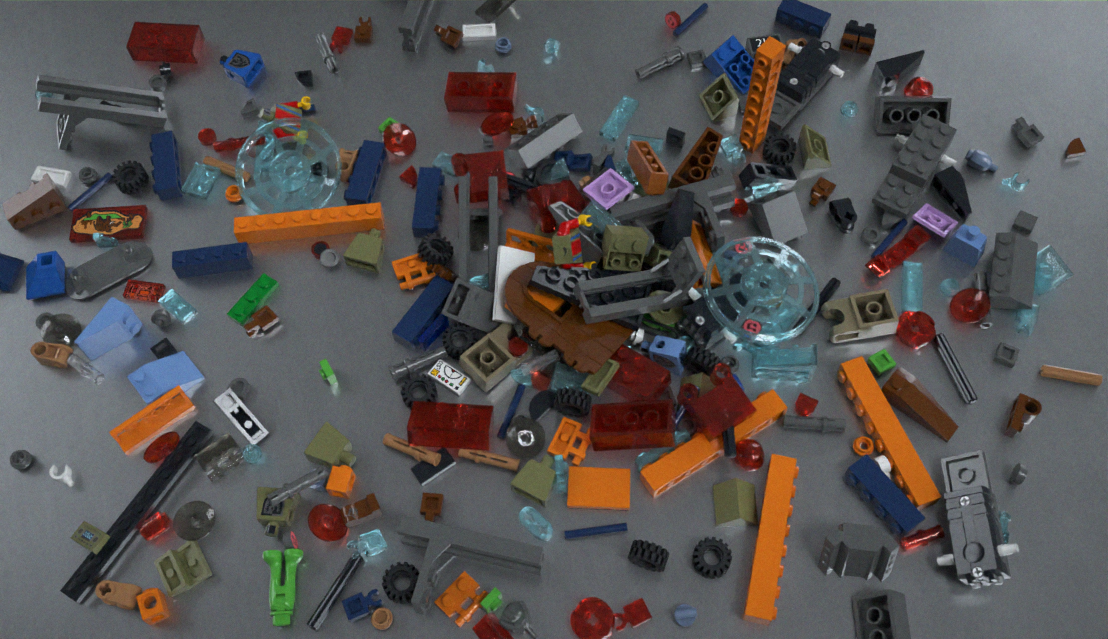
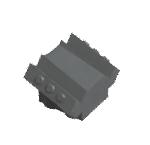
(858, 552)

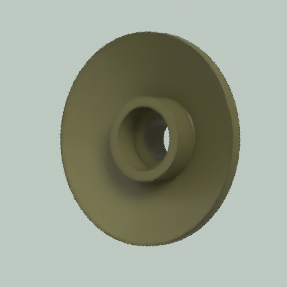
(666, 316)

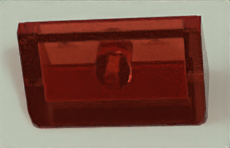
(489, 628)

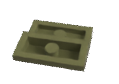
(182, 568)

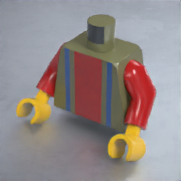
(286, 110)
(568, 245)

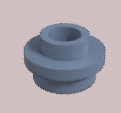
(503, 45)

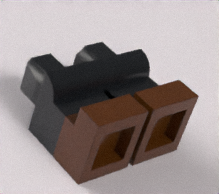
(863, 35)

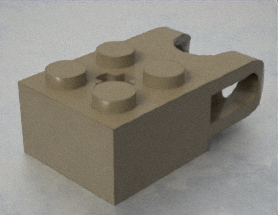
(861, 316)
(489, 358)

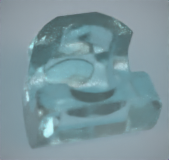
(482, 68)

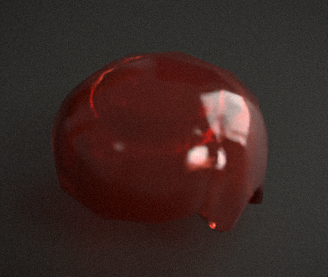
(919, 87)
(749, 454)

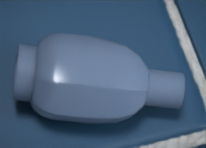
(980, 160)

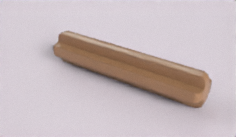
(225, 168)
(1071, 375)

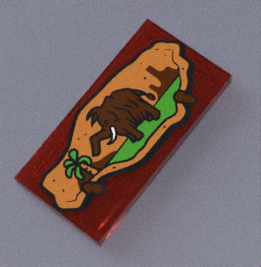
(115, 222)

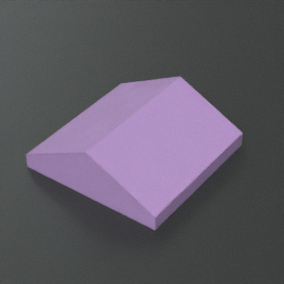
(608, 189)
(935, 220)

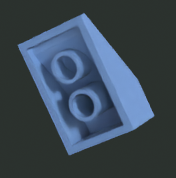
(108, 329)
(163, 375)

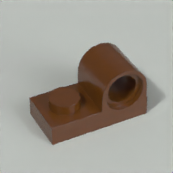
(1020, 415)

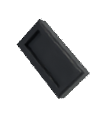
(426, 472)

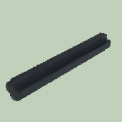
(824, 296)
(955, 368)
(334, 593)

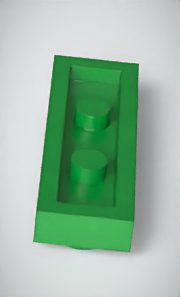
(253, 299)

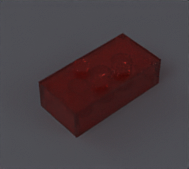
(165, 42)
(481, 92)
(638, 376)
(450, 425)
(633, 425)

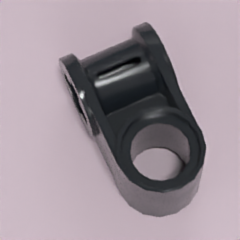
(843, 214)

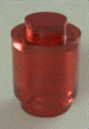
(155, 526)

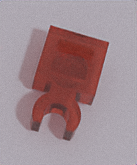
(341, 37)
(634, 613)

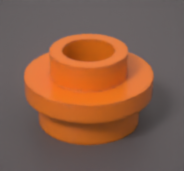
(230, 191)
(867, 442)

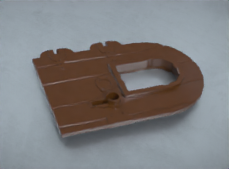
(581, 343)

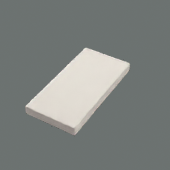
(507, 261)

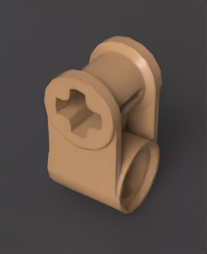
(347, 160)
(55, 354)
(120, 594)

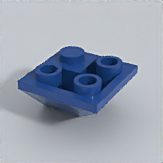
(45, 276)

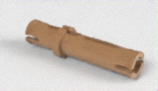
(418, 452)
(512, 464)

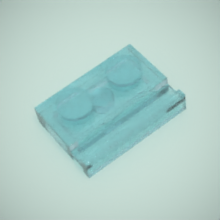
(201, 181)
(566, 377)

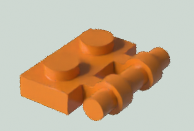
(411, 266)
(565, 438)
(457, 595)

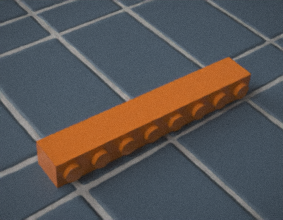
(309, 223)
(887, 433)
(698, 452)
(770, 540)

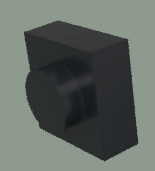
(675, 137)
(163, 349)

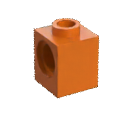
(341, 481)
(159, 611)

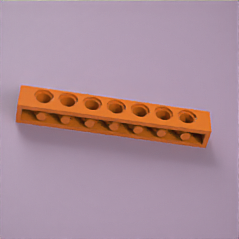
(761, 93)

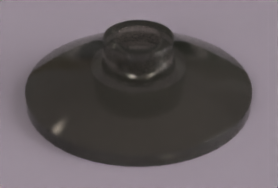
(478, 240)
(70, 332)
(534, 441)
(188, 515)

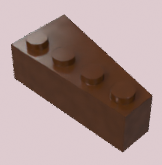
(699, 160)

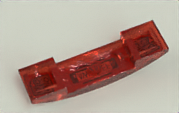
(901, 251)

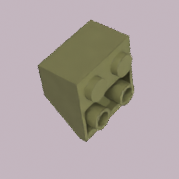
(623, 247)

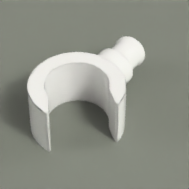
(883, 464)
(65, 477)

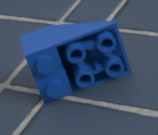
(734, 61)

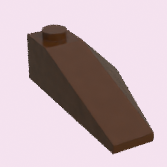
(914, 400)

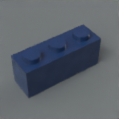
(803, 17)

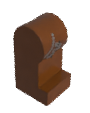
(361, 511)

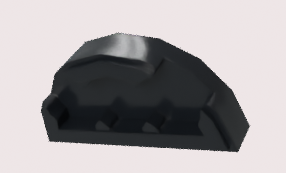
(541, 404)

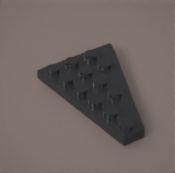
(562, 281)

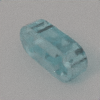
(532, 527)

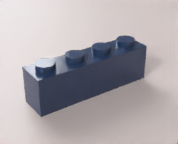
(166, 165)
(366, 173)
(427, 202)
(212, 260)
(422, 313)
(884, 496)

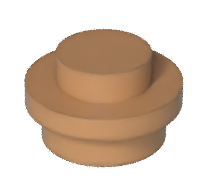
(381, 618)

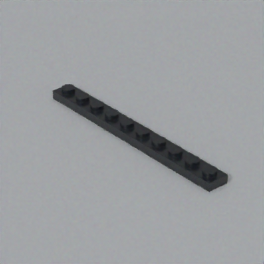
(137, 512)

